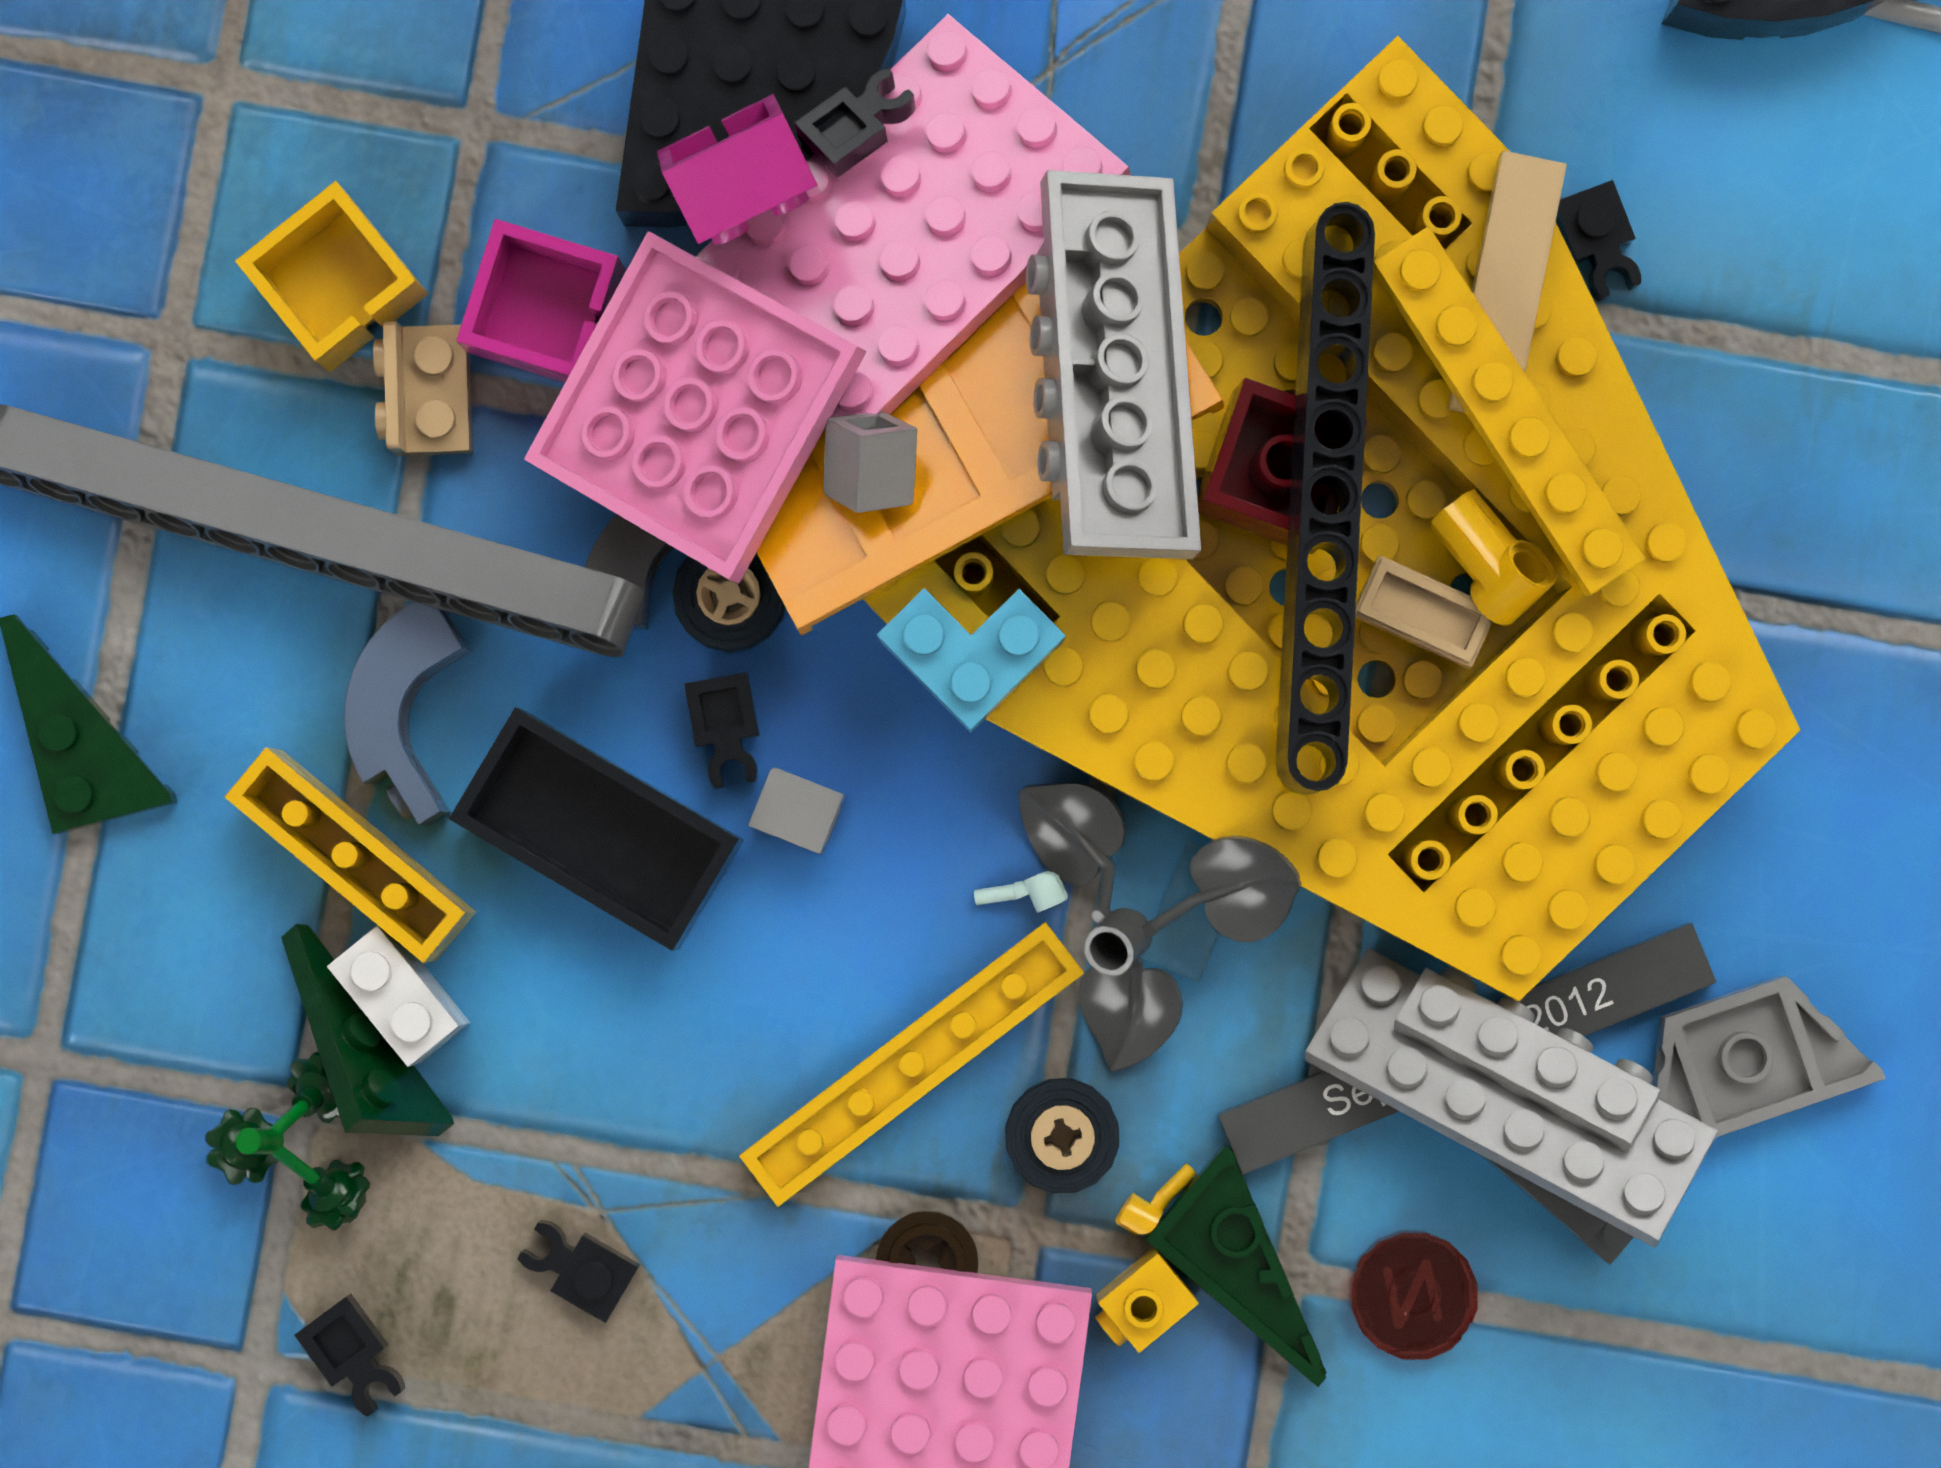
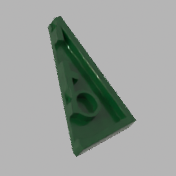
(79, 756)
(364, 1072)
(1225, 1249)

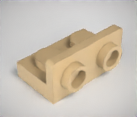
(425, 390)

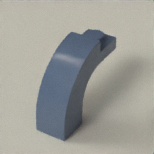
(379, 703)

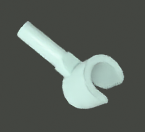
(1044, 890)

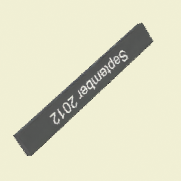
(1575, 1000)

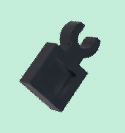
(851, 128)
(1595, 229)
(722, 716)
(589, 1274)
(344, 1345)

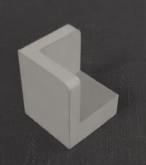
(869, 461)
(797, 810)

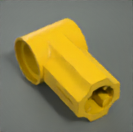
(1504, 571)

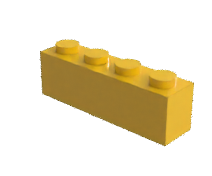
(350, 854)

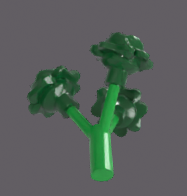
(249, 1145)

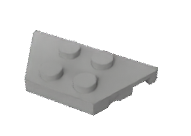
(1754, 1057)

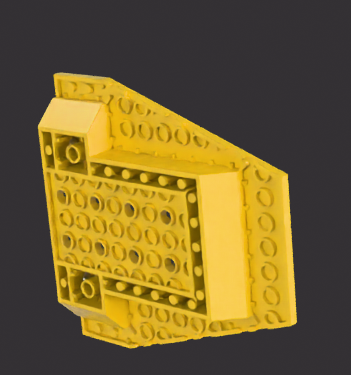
(1475, 803)

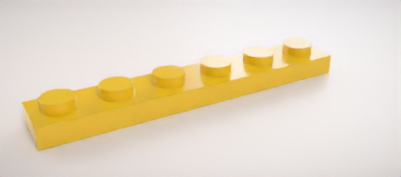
(1507, 411)
(911, 1064)

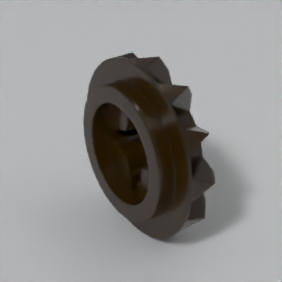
(925, 1231)

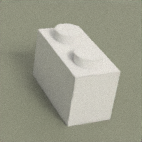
(398, 996)

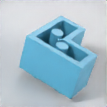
(974, 670)

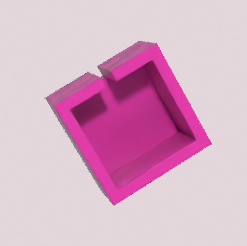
(740, 176)
(537, 300)

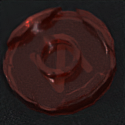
(1413, 1294)

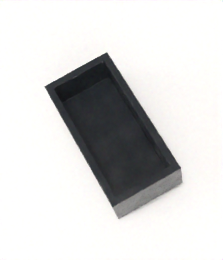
(596, 829)

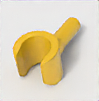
(1142, 1216)

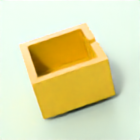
(331, 276)

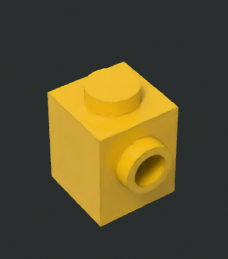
(1144, 1301)

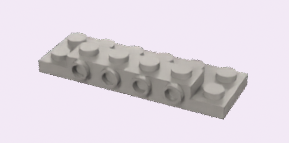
(1114, 366)
(1514, 1092)

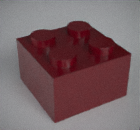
(1252, 463)

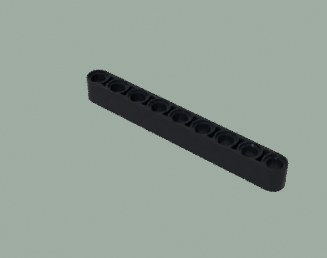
(1341, 470)

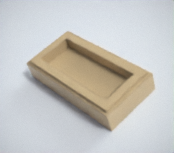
(1422, 612)

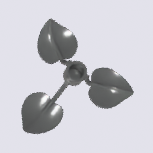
(1239, 879)

